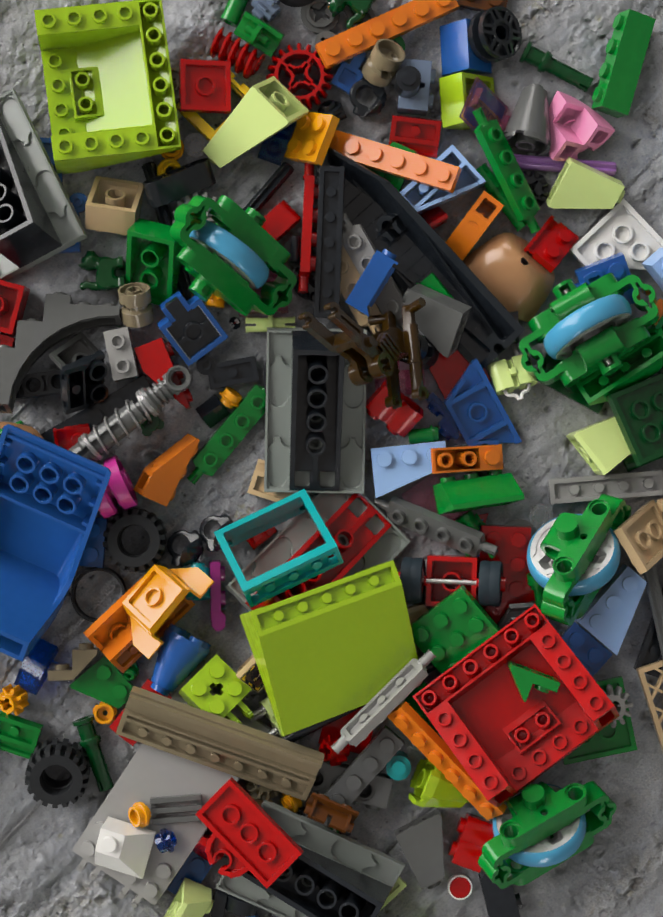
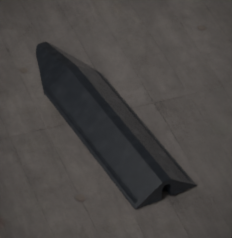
(421, 251)

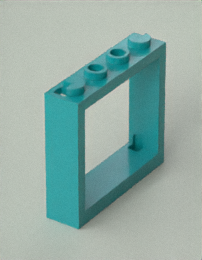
(290, 573)

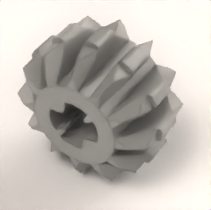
(619, 700)

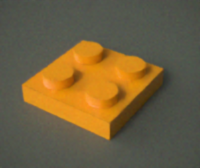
(312, 138)

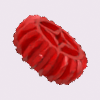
(305, 67)

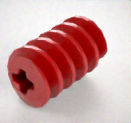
(238, 55)

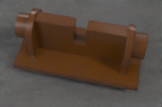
(341, 815)

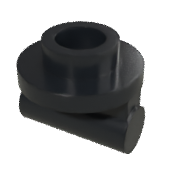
(333, 108)
(293, 246)

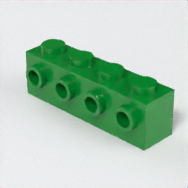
(623, 63)

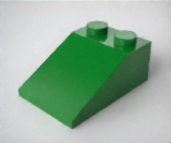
(153, 258)

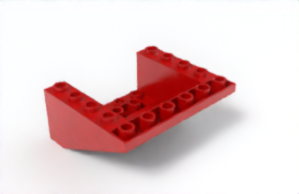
(490, 726)

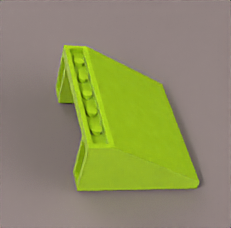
(107, 83)
(331, 645)

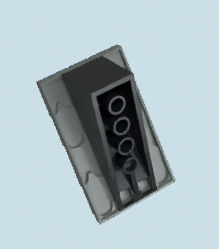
(33, 204)
(312, 417)
(327, 880)

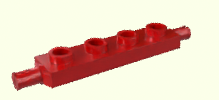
(309, 238)

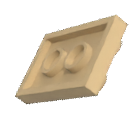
(643, 536)

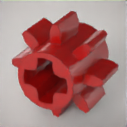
(329, 754)

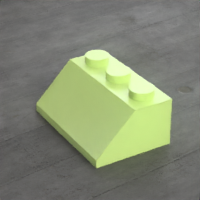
(191, 900)

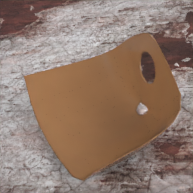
(512, 283)

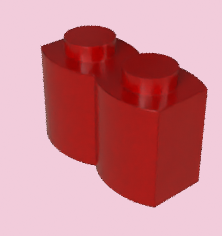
(398, 420)
(472, 836)

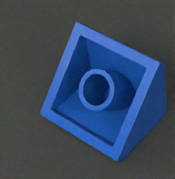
(457, 52)

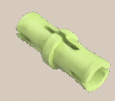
(263, 323)

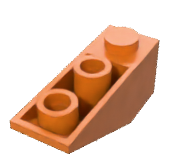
(474, 224)
(466, 458)
(163, 474)

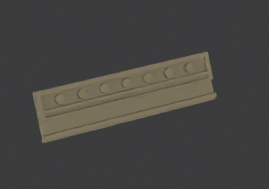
(219, 743)

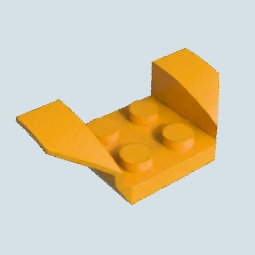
(157, 598)

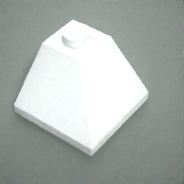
(124, 847)

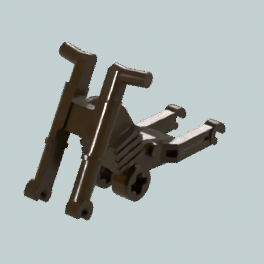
(375, 354)

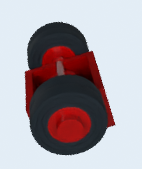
(448, 574)

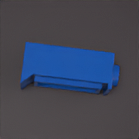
(372, 281)

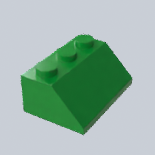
(476, 492)

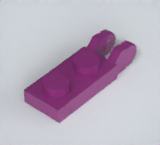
(218, 597)

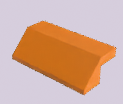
(114, 634)

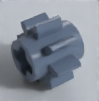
(266, 9)

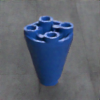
(177, 659)

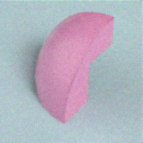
(575, 127)

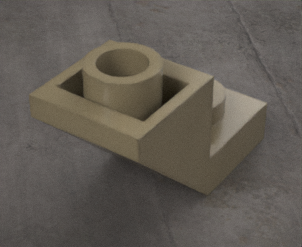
(80, 659)

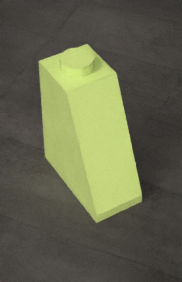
(584, 188)

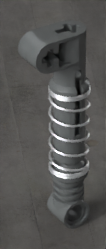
(130, 415)

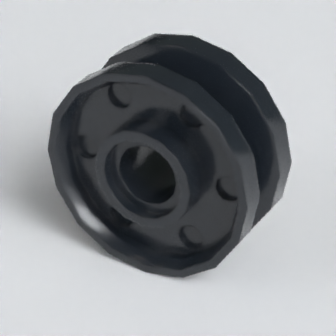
(494, 34)

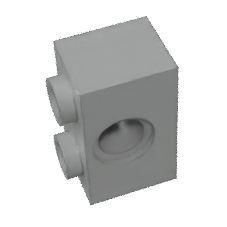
(121, 354)

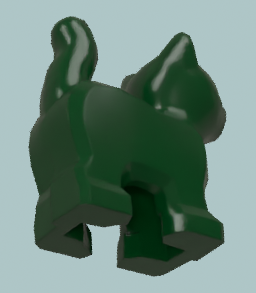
(359, 7)
(106, 271)

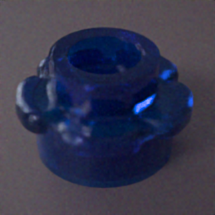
(165, 841)

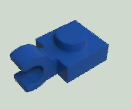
(349, 73)

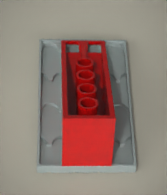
(358, 529)

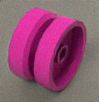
(118, 488)

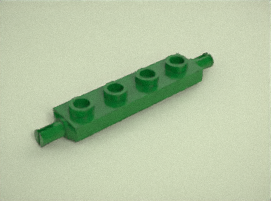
(506, 170)
(229, 433)

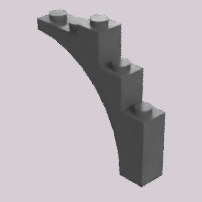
(35, 337)

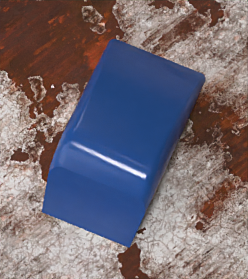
(44, 525)

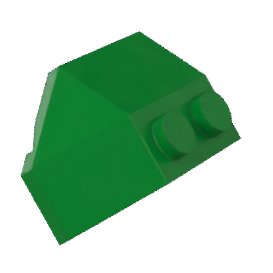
(637, 367)

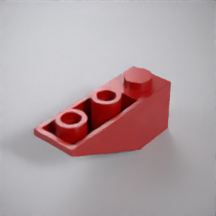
(157, 360)

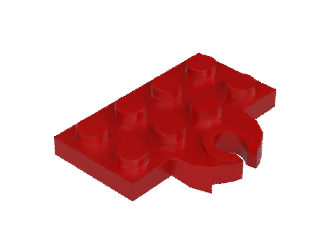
(512, 553)
(246, 836)

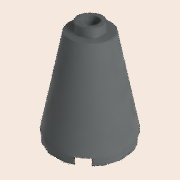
(529, 123)

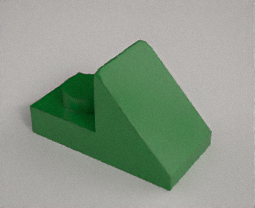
(525, 677)

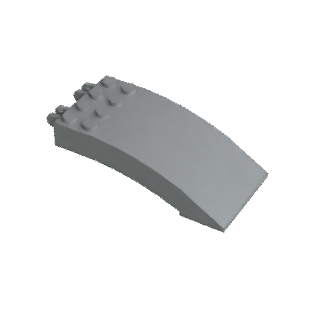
(157, 775)

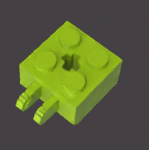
(232, 690)

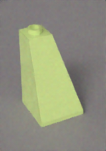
(257, 117)
(601, 445)

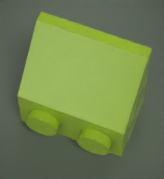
(453, 94)

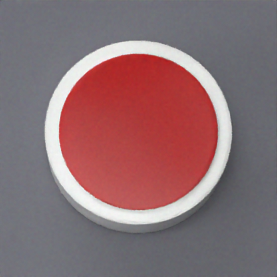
(459, 886)

